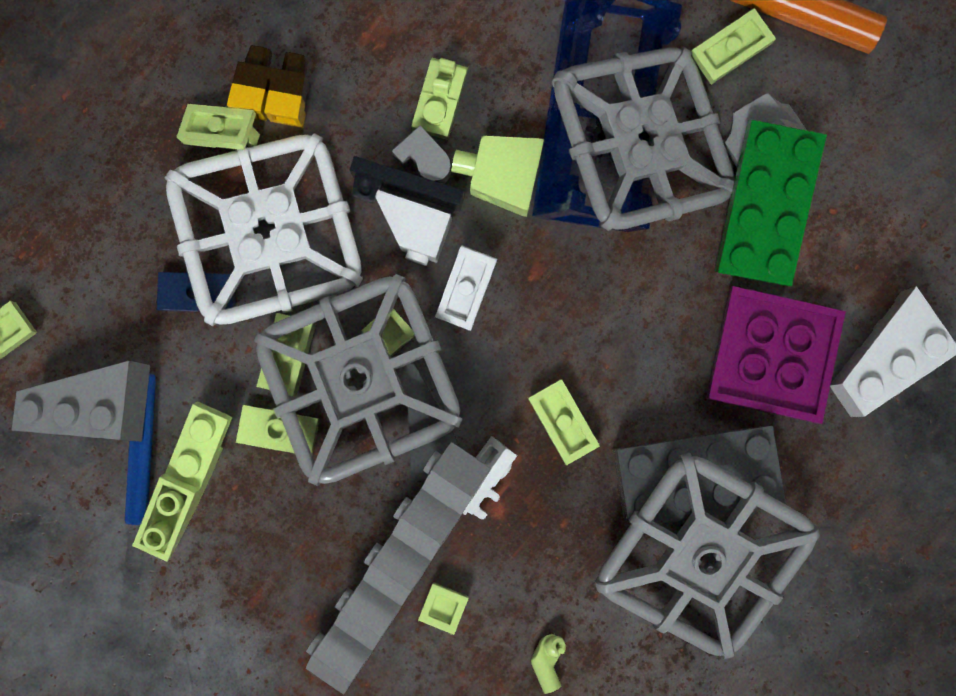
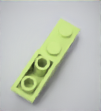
(183, 482)

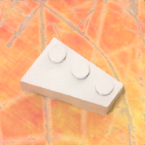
(894, 356)

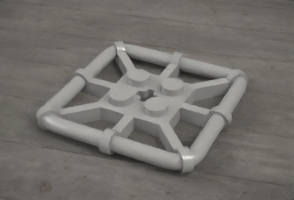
(635, 158)
(379, 392)
(702, 535)

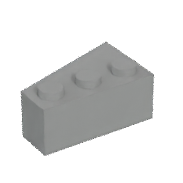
(90, 404)

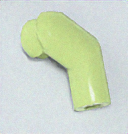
(544, 660)

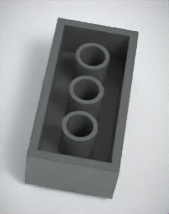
(742, 452)

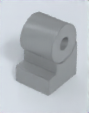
(425, 155)

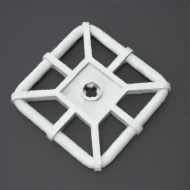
(250, 250)

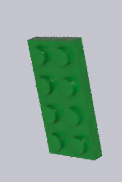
(770, 202)

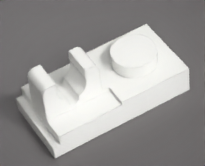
(466, 287)
(500, 460)

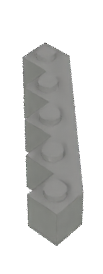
(396, 566)

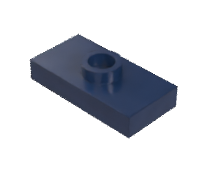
(176, 292)

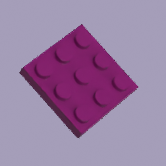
(776, 355)

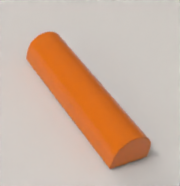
(832, 19)

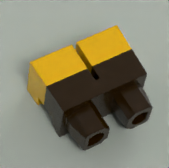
(271, 91)

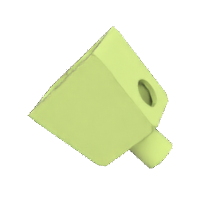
(502, 170)

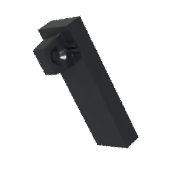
(372, 176)

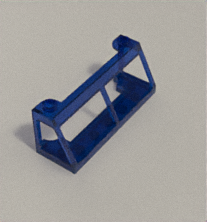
(558, 190)

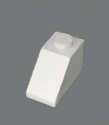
(415, 226)

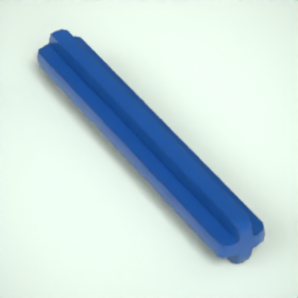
(140, 464)

